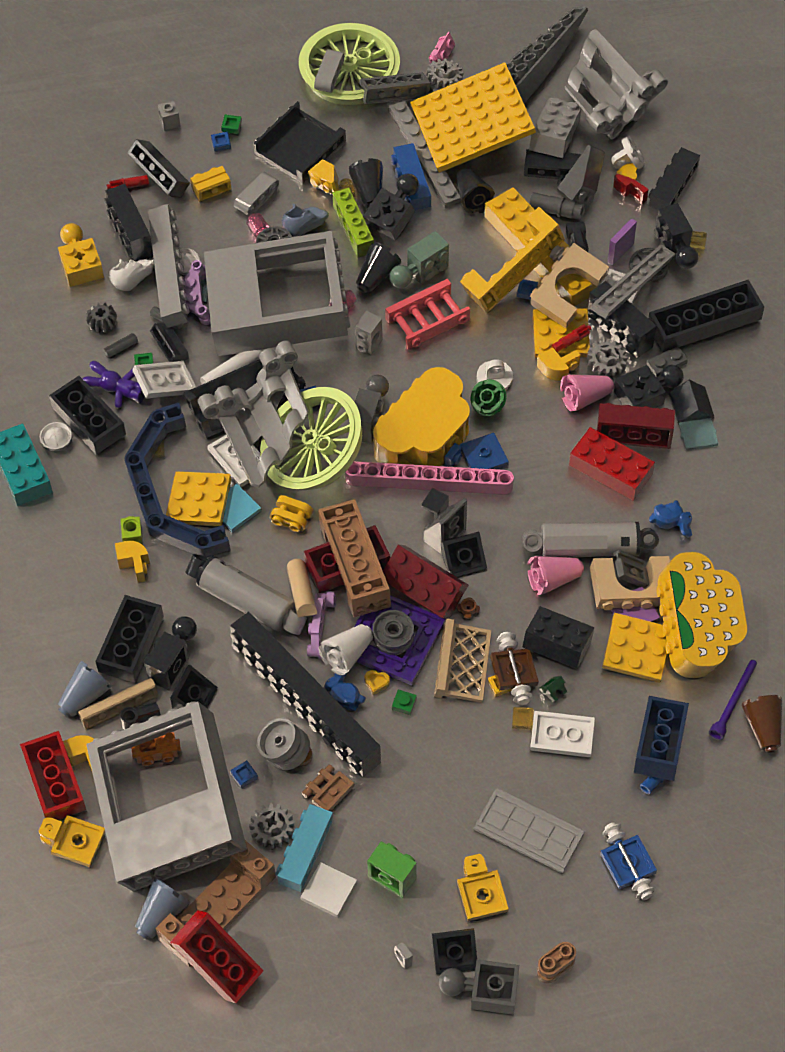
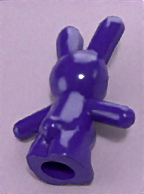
(112, 382)

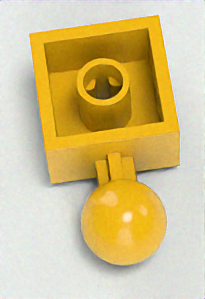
(79, 256)

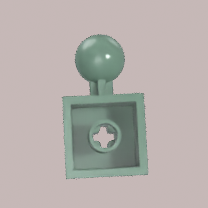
(423, 261)

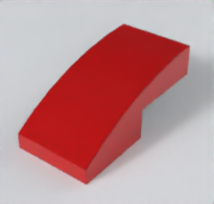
(630, 186)

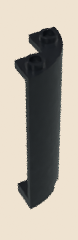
(240, 378)

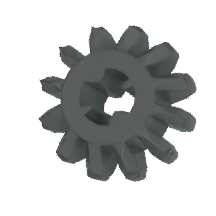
(101, 317)

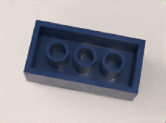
(661, 738)

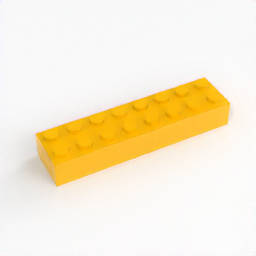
(509, 216)

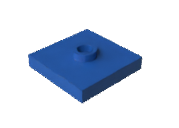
(484, 453)

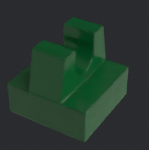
(551, 686)

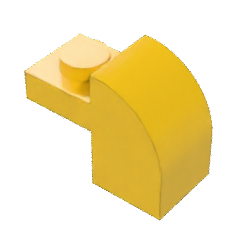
(556, 367)
(133, 555)
(77, 749)

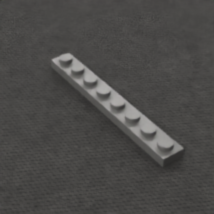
(413, 134)
(632, 281)

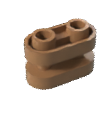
(556, 962)

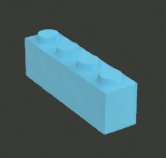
(304, 848)

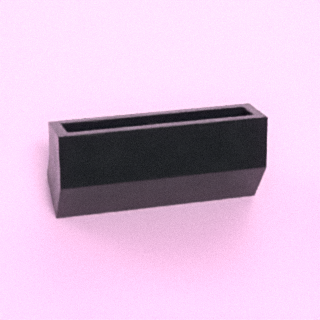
(169, 342)

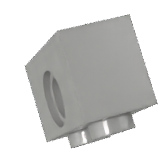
(368, 333)

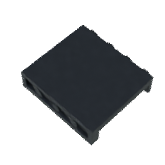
(298, 143)

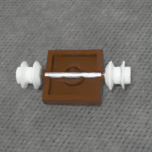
(514, 668)

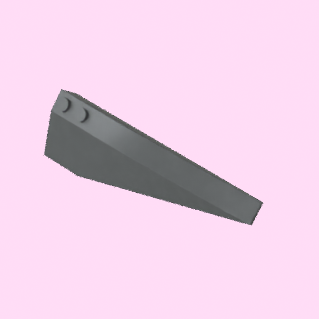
(536, 61)

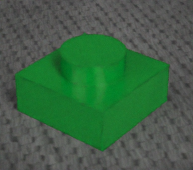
(231, 124)
(145, 358)
(404, 702)

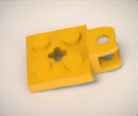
(61, 837)
(478, 880)

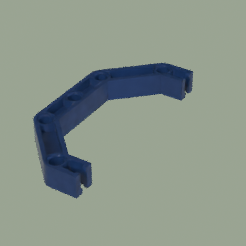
(169, 529)

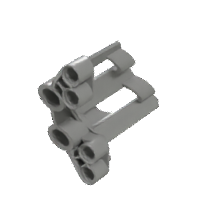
(621, 100)
(254, 412)

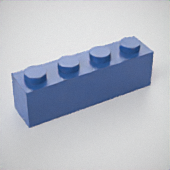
(407, 161)

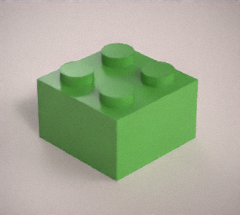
(392, 868)

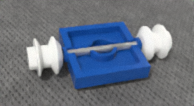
(628, 861)

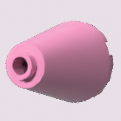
(584, 390)
(552, 572)

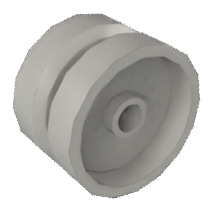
(283, 743)

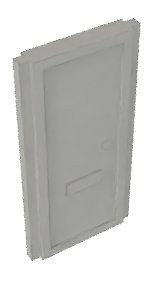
(529, 830)

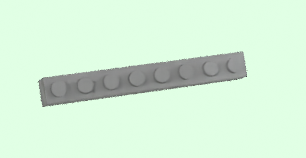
(168, 266)

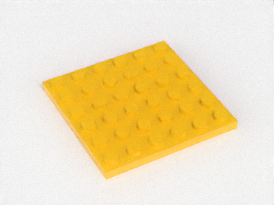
(472, 117)

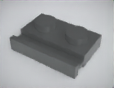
(631, 569)

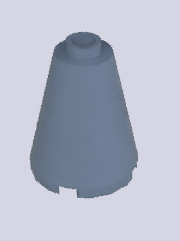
(82, 690)
(157, 906)

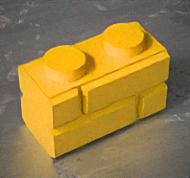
(210, 183)

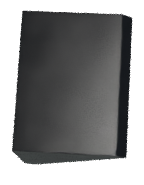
(690, 402)
(464, 554)
(192, 688)
(454, 950)

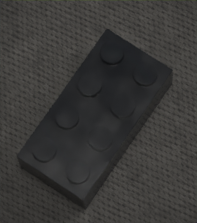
(128, 223)
(625, 324)
(87, 415)
(129, 638)

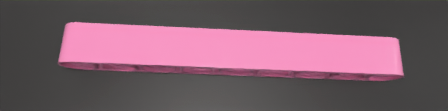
(438, 477)

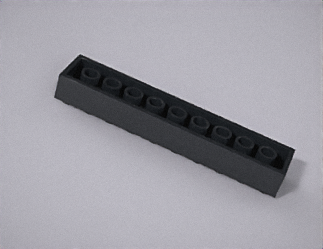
(305, 694)

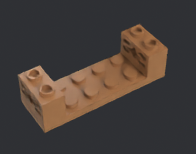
(355, 558)
(225, 896)

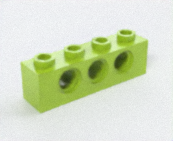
(352, 221)

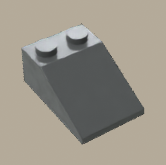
(584, 176)
(447, 525)

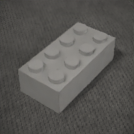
(555, 127)

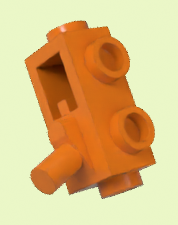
(160, 748)

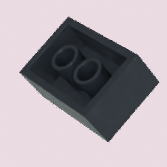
(558, 637)

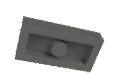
(672, 357)

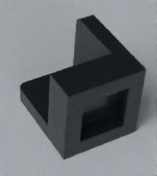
(436, 502)

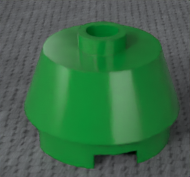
(488, 397)

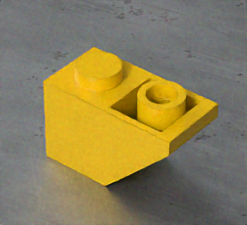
(324, 176)

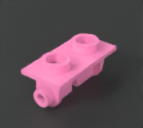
(443, 48)

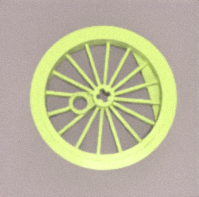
(354, 63)
(317, 438)

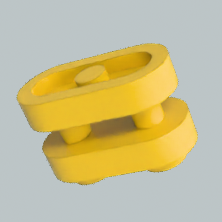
(291, 513)

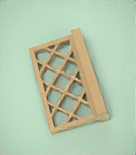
(445, 661)

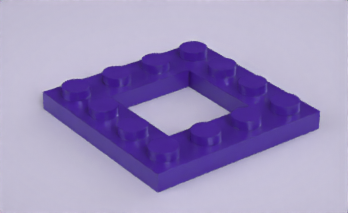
(408, 667)

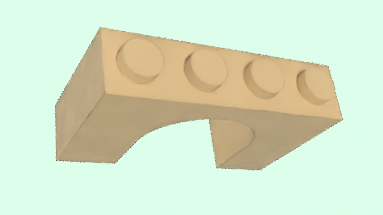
(574, 261)
(612, 594)

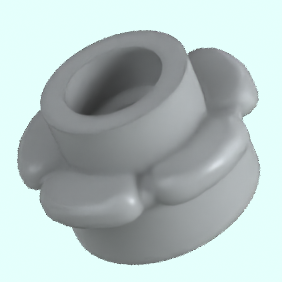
(556, 253)

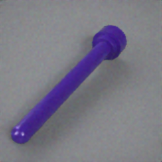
(718, 729)

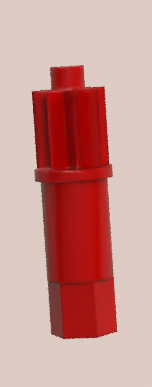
(129, 182)
(575, 336)

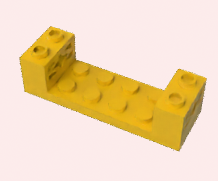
(546, 236)

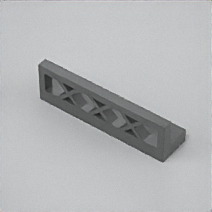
(396, 90)

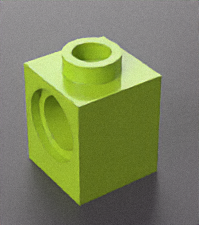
(131, 523)

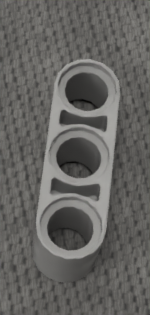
(329, 70)
(256, 193)

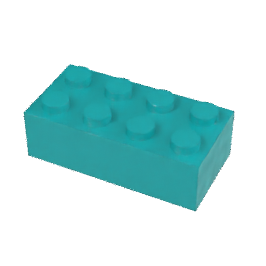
(22, 466)

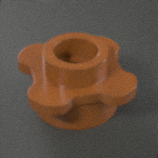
(468, 602)

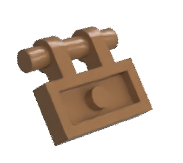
(332, 793)

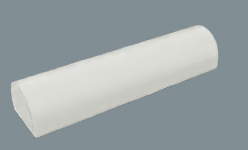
(232, 364)

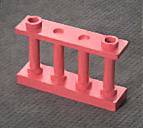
(426, 299)

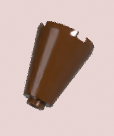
(765, 720)

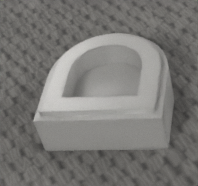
(403, 955)

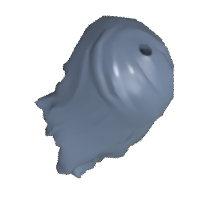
(301, 221)

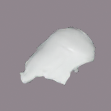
(129, 275)

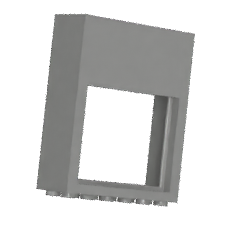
(236, 298)
(178, 833)

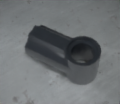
(577, 234)
(139, 714)

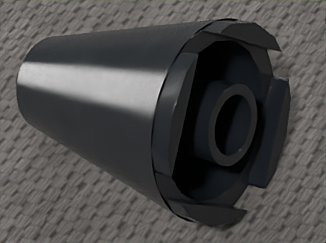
(367, 179)
(473, 191)
(376, 267)

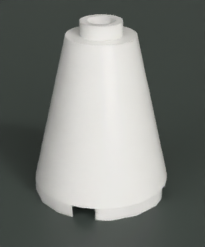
(345, 648)

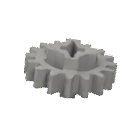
(444, 73)
(607, 357)
(276, 832)

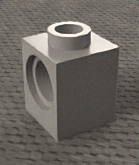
(169, 115)

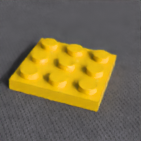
(548, 332)
(199, 498)
(635, 648)

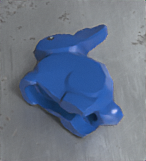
(670, 516)
(344, 693)

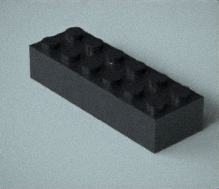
(706, 315)

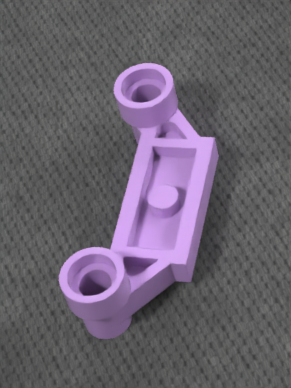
(194, 292)
(315, 628)

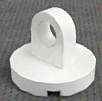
(628, 155)
(497, 371)

